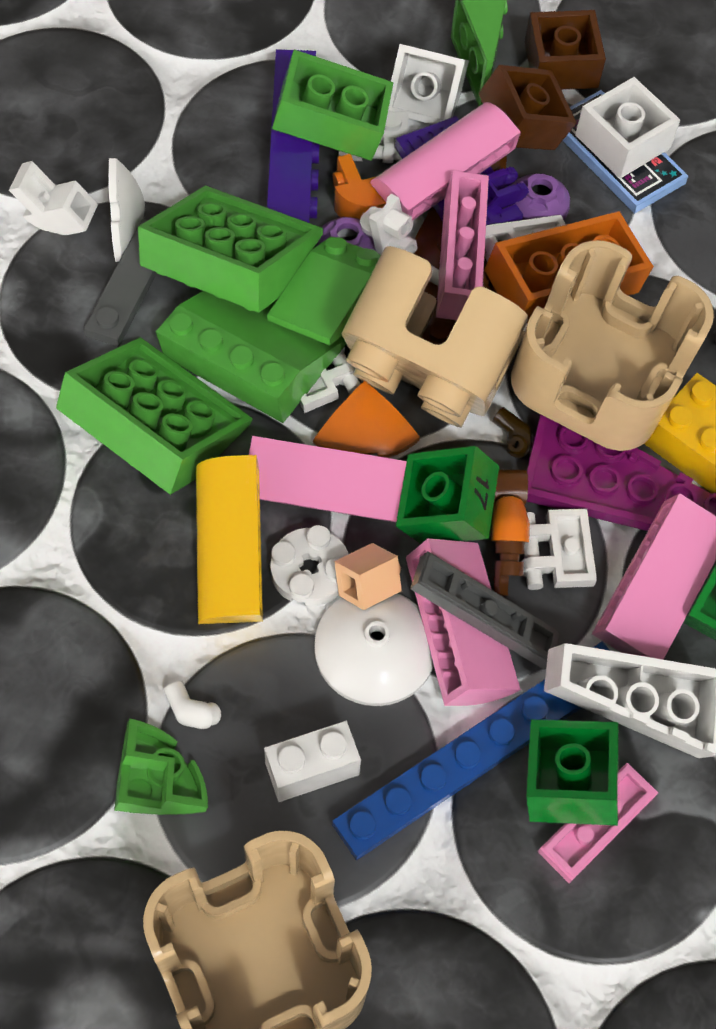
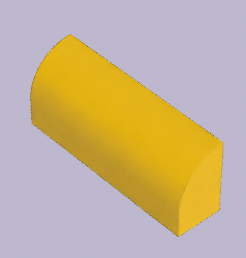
(229, 540)

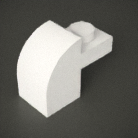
(52, 207)

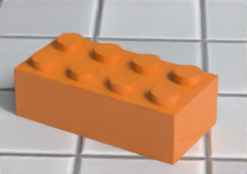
(527, 265)

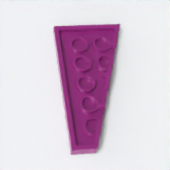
(609, 483)

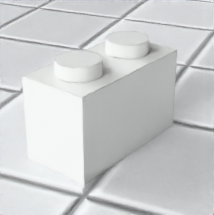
(312, 761)

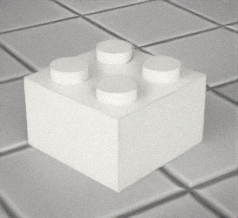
(627, 127)

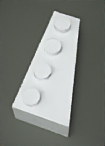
(640, 692)

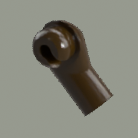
(517, 432)

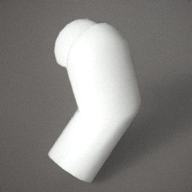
(191, 712)

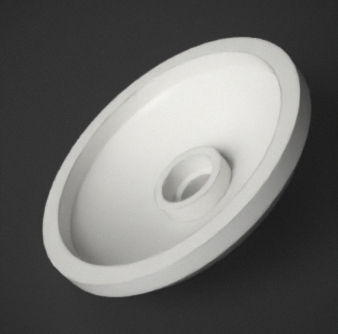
(371, 669)

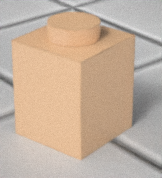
(368, 576)

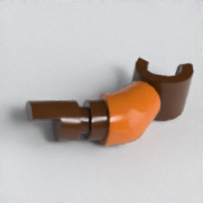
(509, 526)

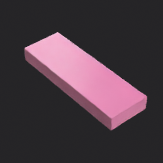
(579, 844)

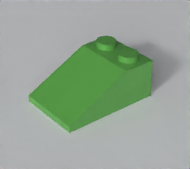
(476, 37)
(324, 290)

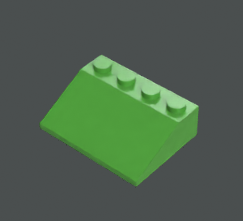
(227, 247)
(245, 353)
(150, 412)

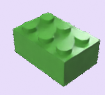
(333, 105)

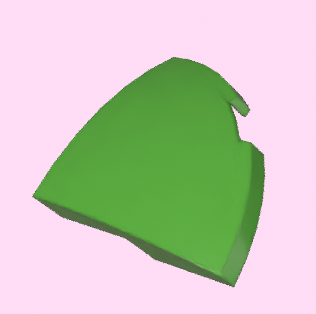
(156, 776)

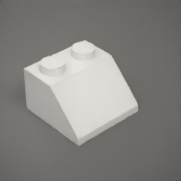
(426, 84)

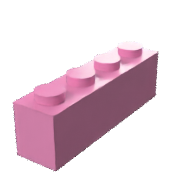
(462, 242)

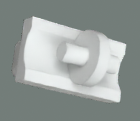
(389, 226)

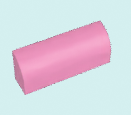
(465, 146)
(329, 479)
(661, 580)
(466, 661)

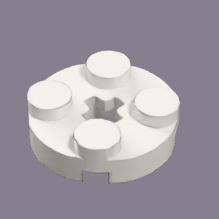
(292, 551)

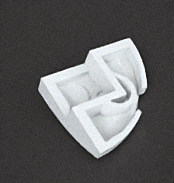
(126, 206)

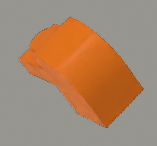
(351, 193)

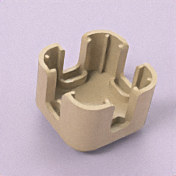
(605, 357)
(451, 376)
(259, 942)

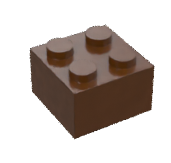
(568, 46)
(532, 103)

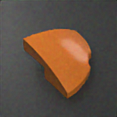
(367, 426)

